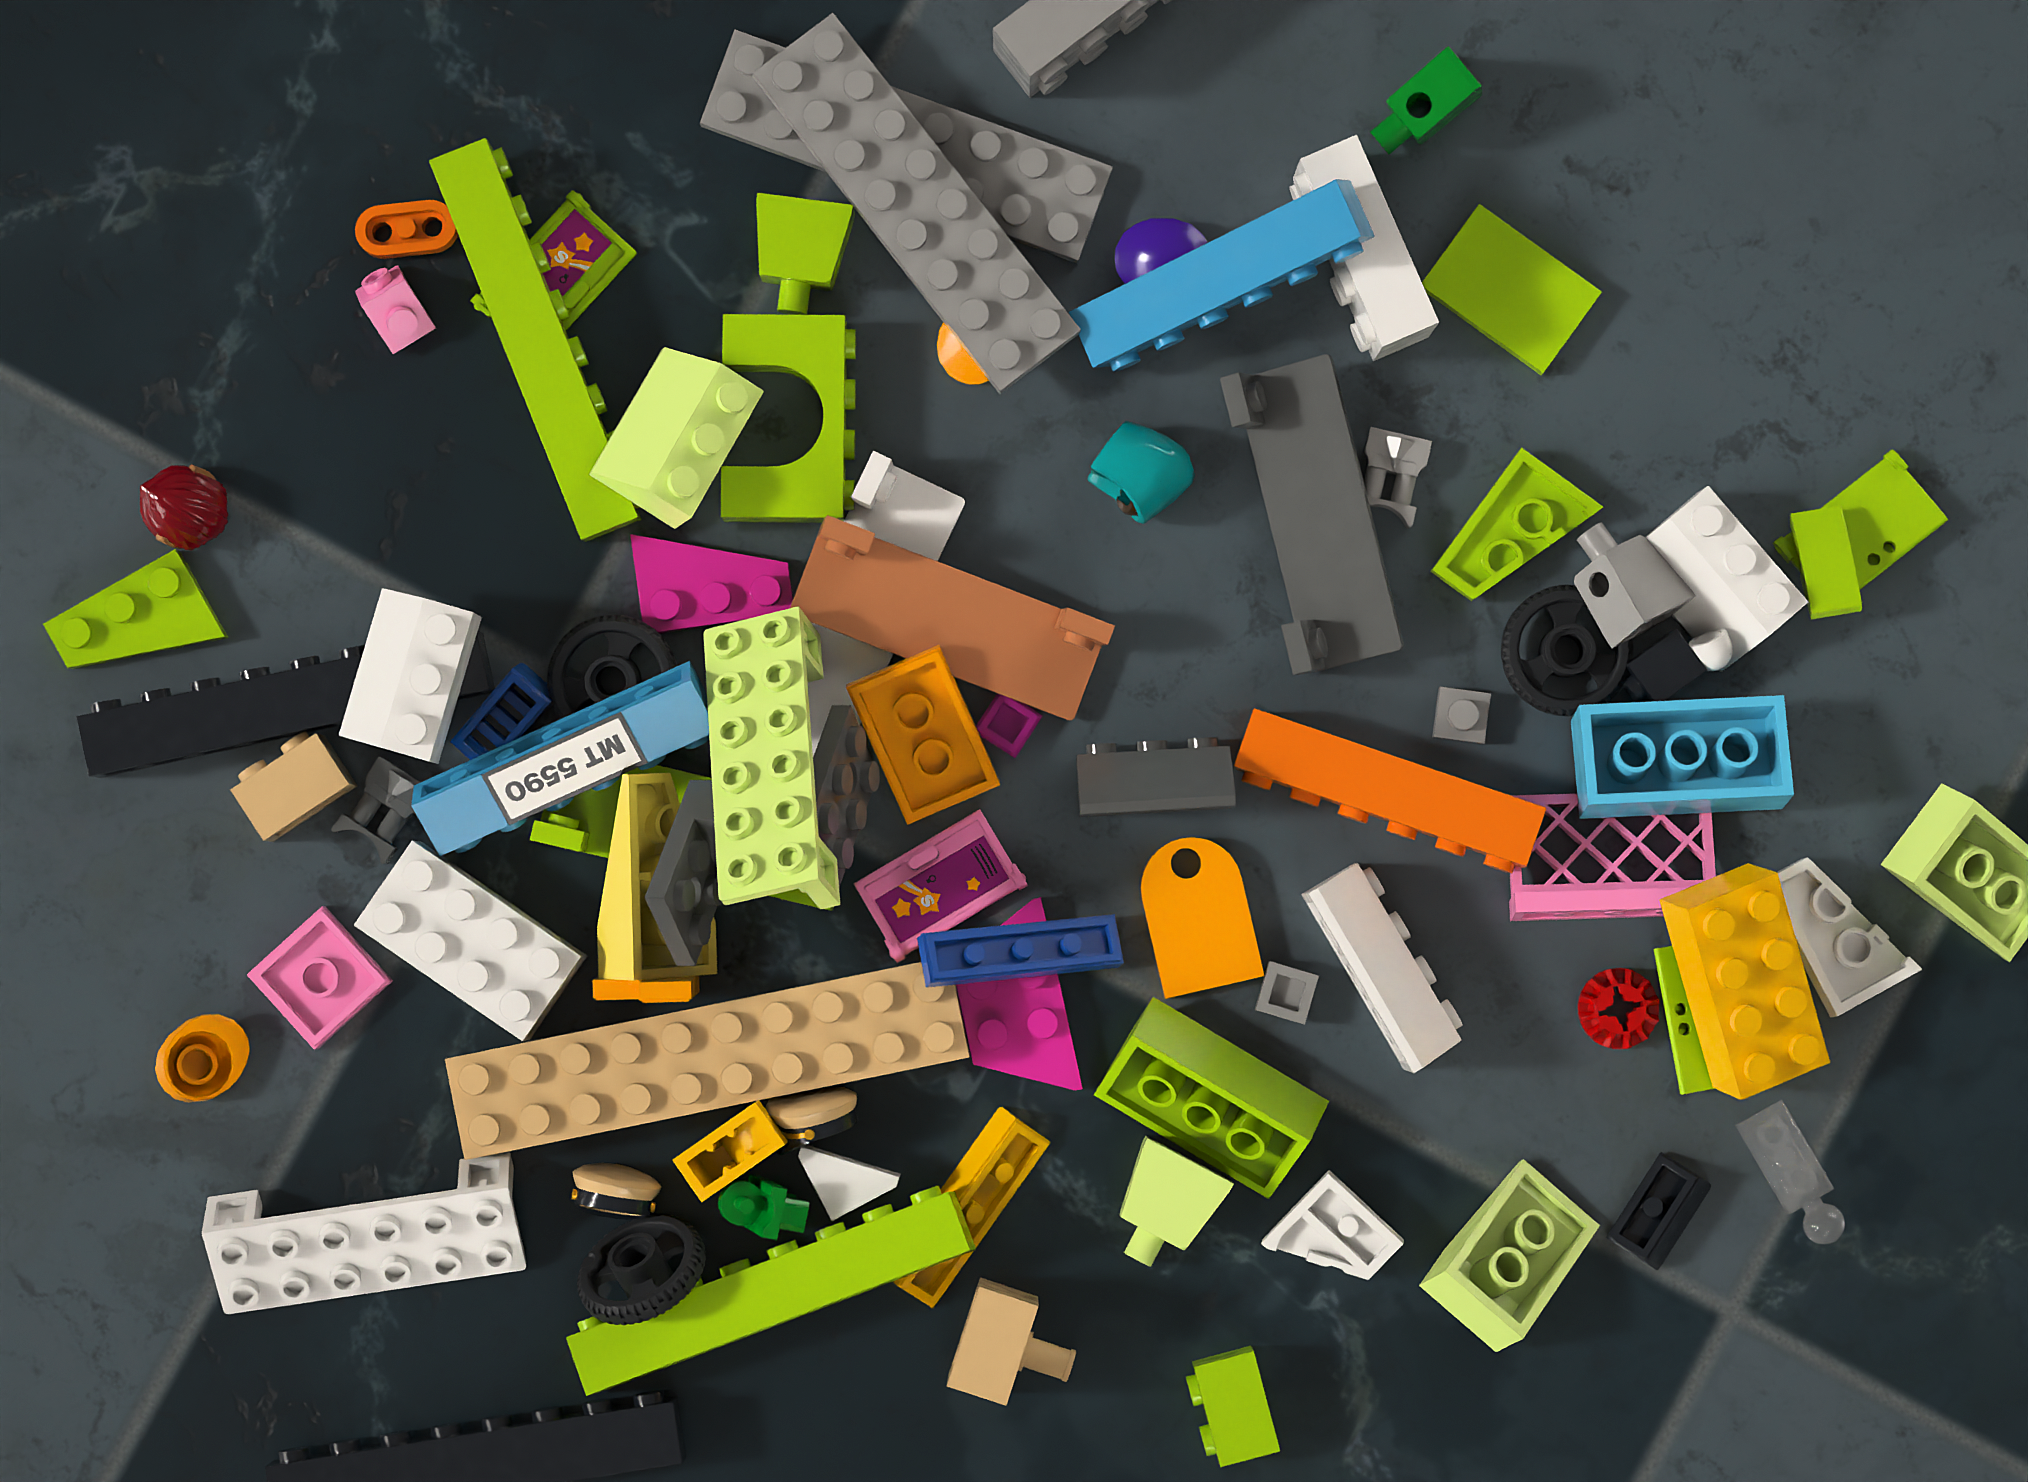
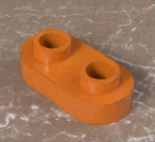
(408, 229)

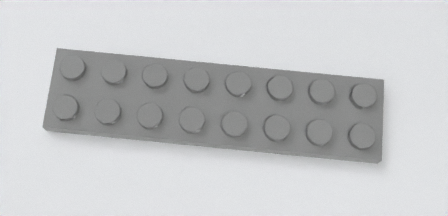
(1027, 185)
(916, 203)

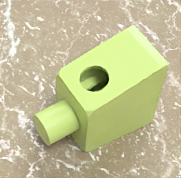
(1168, 1200)

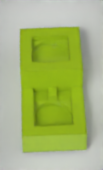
(1826, 562)

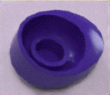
(1153, 245)

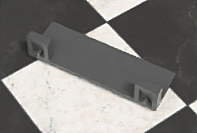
(1316, 514)

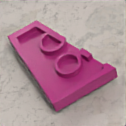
(705, 586)

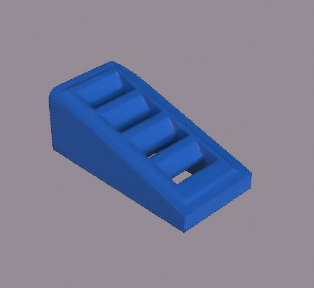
(532, 685)

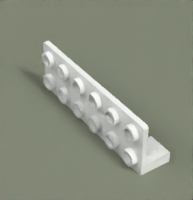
(903, 513)
(365, 1244)

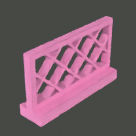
(1602, 899)

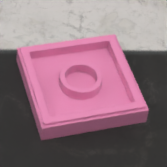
(319, 977)

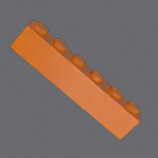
(1389, 789)

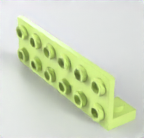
(765, 759)

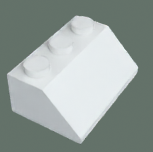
(1727, 572)
(410, 675)

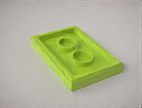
(1510, 289)

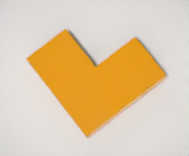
(649, 991)

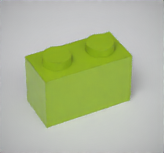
(1234, 1407)

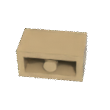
(292, 786)

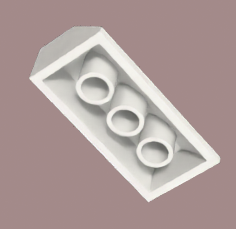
(1382, 967)

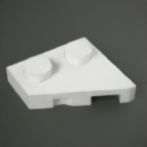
(1335, 1230)

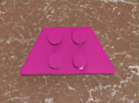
(1021, 1022)

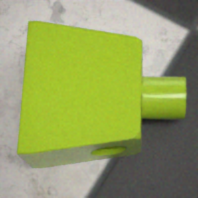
(801, 246)

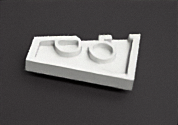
(1837, 944)

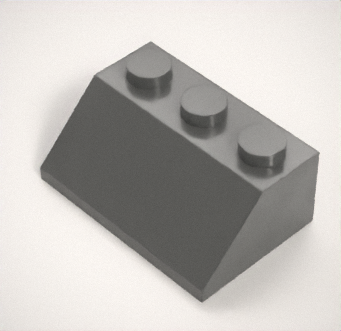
(1155, 778)

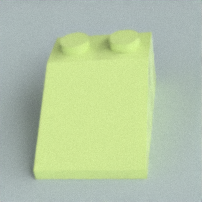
(1967, 869)
(1510, 1257)

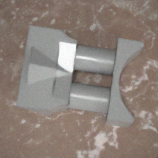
(1399, 456)

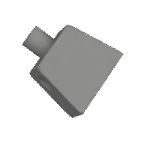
(1628, 585)

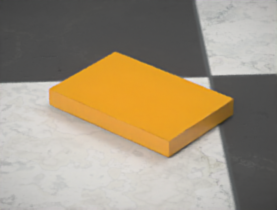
(923, 734)

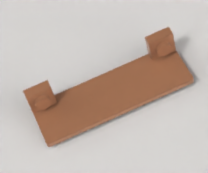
(983, 628)

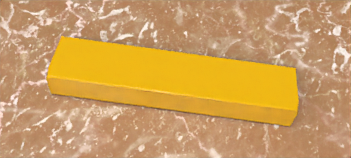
(983, 1186)

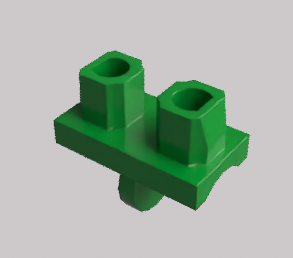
(762, 1207)

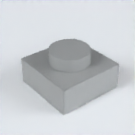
(1461, 715)
(1286, 992)

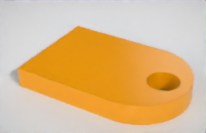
(1199, 923)

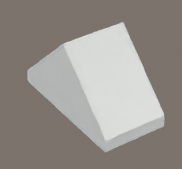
(843, 1181)

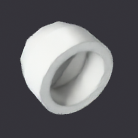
(1713, 649)

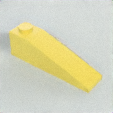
(626, 930)

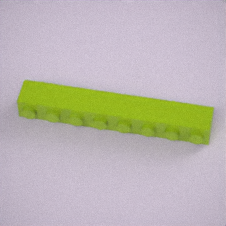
(532, 330)
(776, 1290)

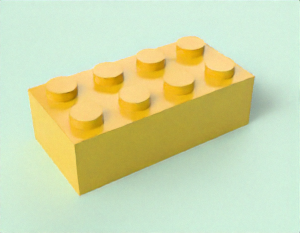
(1745, 981)

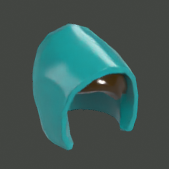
(1142, 471)

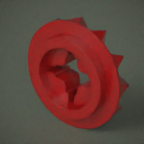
(1599, 994)

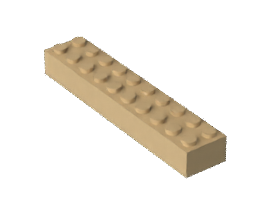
(703, 1059)

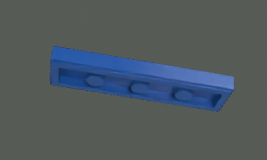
(1020, 950)

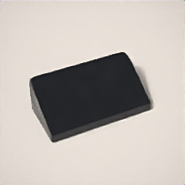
(1659, 1211)

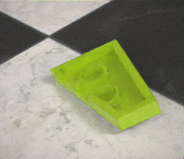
(136, 616)

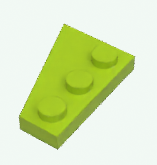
(1512, 524)

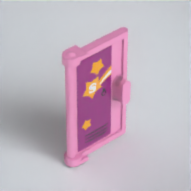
(944, 890)

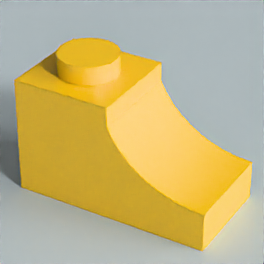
(730, 1150)

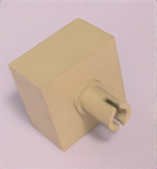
(1000, 1343)

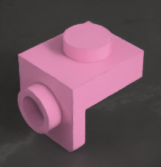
(393, 308)

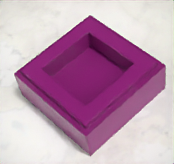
(1008, 724)

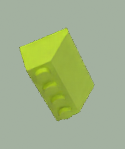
(1212, 1098)

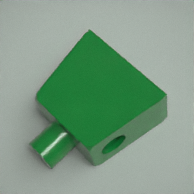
(1444, 85)

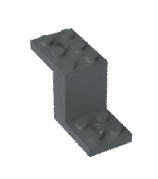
(685, 879)

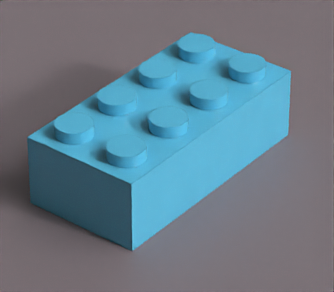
(1681, 757)

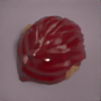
(184, 506)

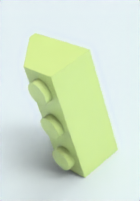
(676, 434)

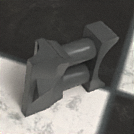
(388, 786)

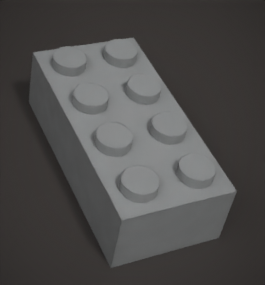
(1053, 35)

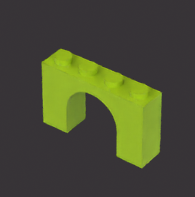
(817, 353)

